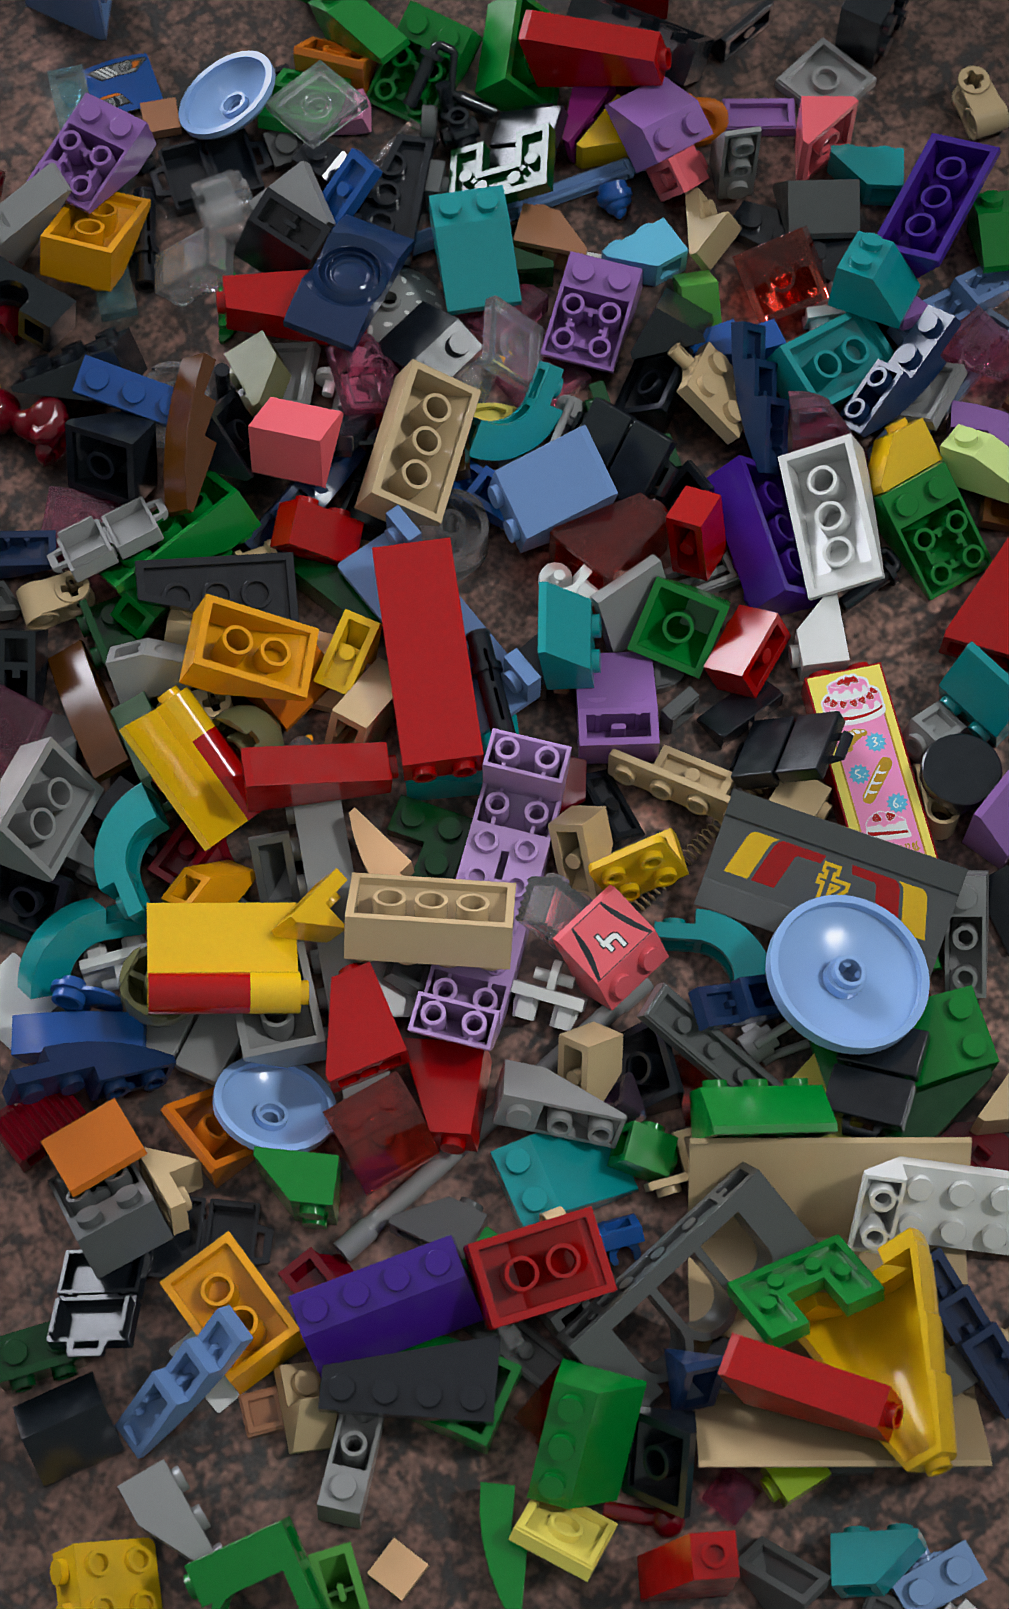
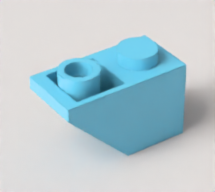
(653, 249)

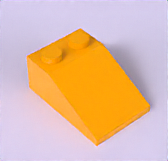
(95, 245)
(247, 652)
(226, 1277)

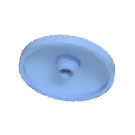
(847, 974)

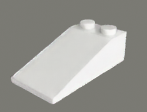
(833, 515)

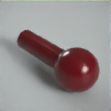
(662, 1522)

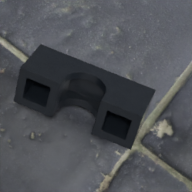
(44, 311)

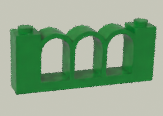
(251, 1559)

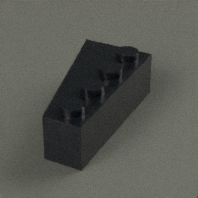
(687, 47)

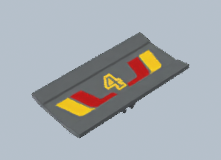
(781, 857)

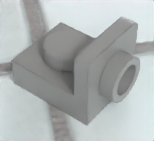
(928, 727)

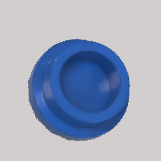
(615, 197)

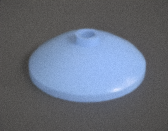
(227, 95)
(272, 1105)

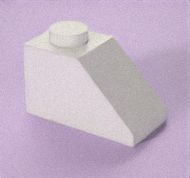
(820, 640)

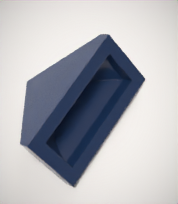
(692, 1379)

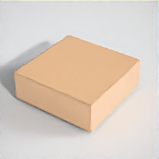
(398, 1569)

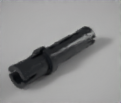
(146, 245)
(487, 672)

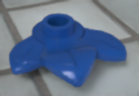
(74, 995)

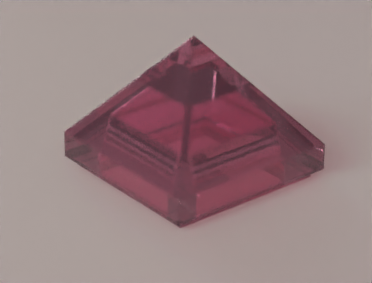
(731, 1495)

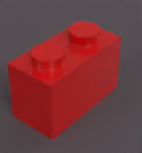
(315, 531)
(696, 533)
(747, 651)

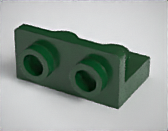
(103, 629)
(28, 1359)

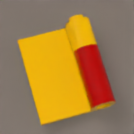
(191, 765)
(221, 960)

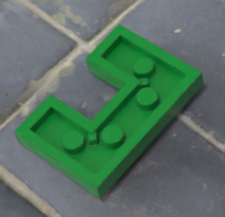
(770, 1292)

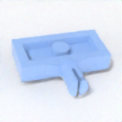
(939, 1578)

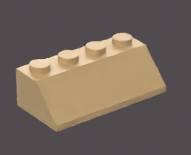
(418, 445)
(429, 921)

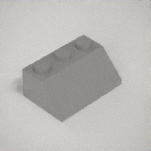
(43, 808)
(285, 1038)

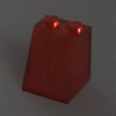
(611, 538)

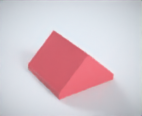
(819, 125)
(294, 441)

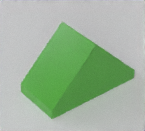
(701, 290)
(339, 1577)

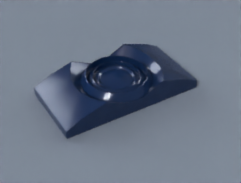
(348, 282)

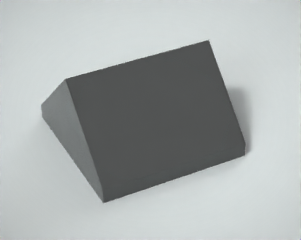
(825, 206)

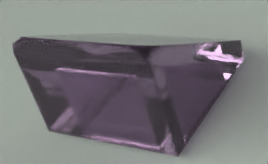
(626, 1098)

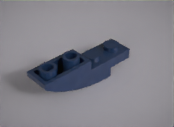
(897, 384)
(339, 472)
(101, 1067)

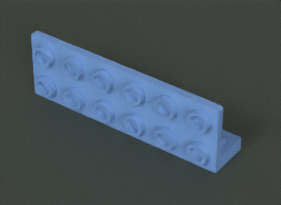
(519, 678)

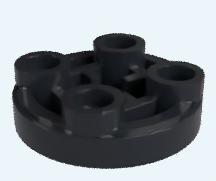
(960, 772)

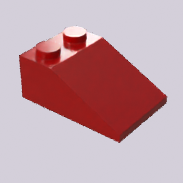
(539, 1268)

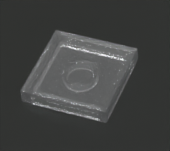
(316, 104)
(510, 343)

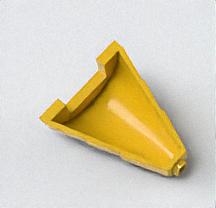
(898, 1346)

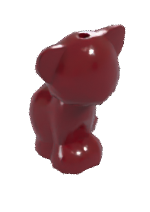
(39, 424)

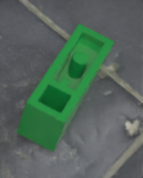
(359, 28)

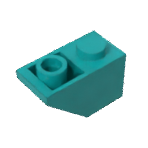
(876, 167)
(873, 1561)

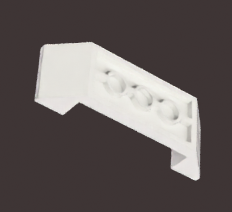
(943, 1200)

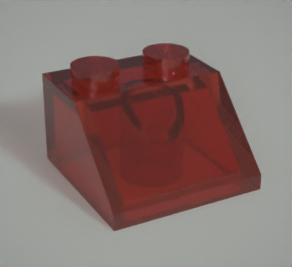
(782, 275)
(381, 1133)

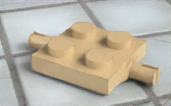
(710, 389)

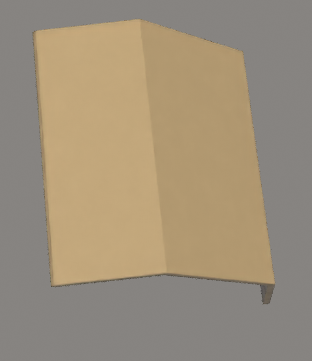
(822, 1188)

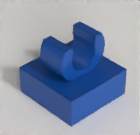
(620, 1233)

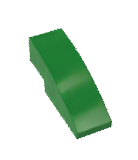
(503, 1557)

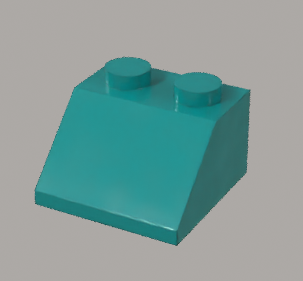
(874, 281)
(567, 638)
(979, 693)

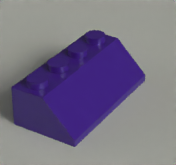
(937, 199)
(761, 537)
(387, 1305)

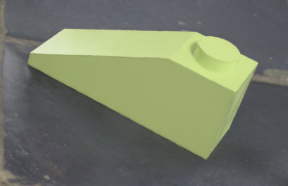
(977, 462)

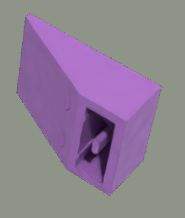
(98, 151)
(593, 312)
(619, 710)

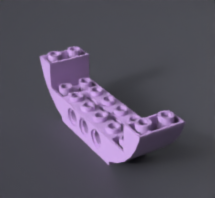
(504, 844)

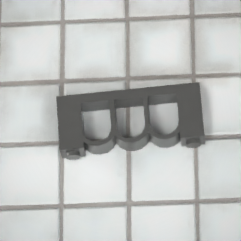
(761, 1214)

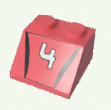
(610, 948)

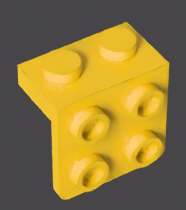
(642, 865)
(107, 1575)

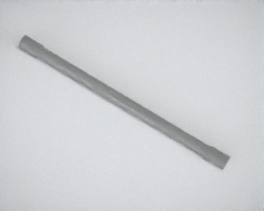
(368, 1228)

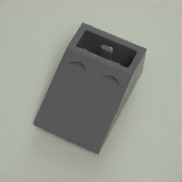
(113, 1219)

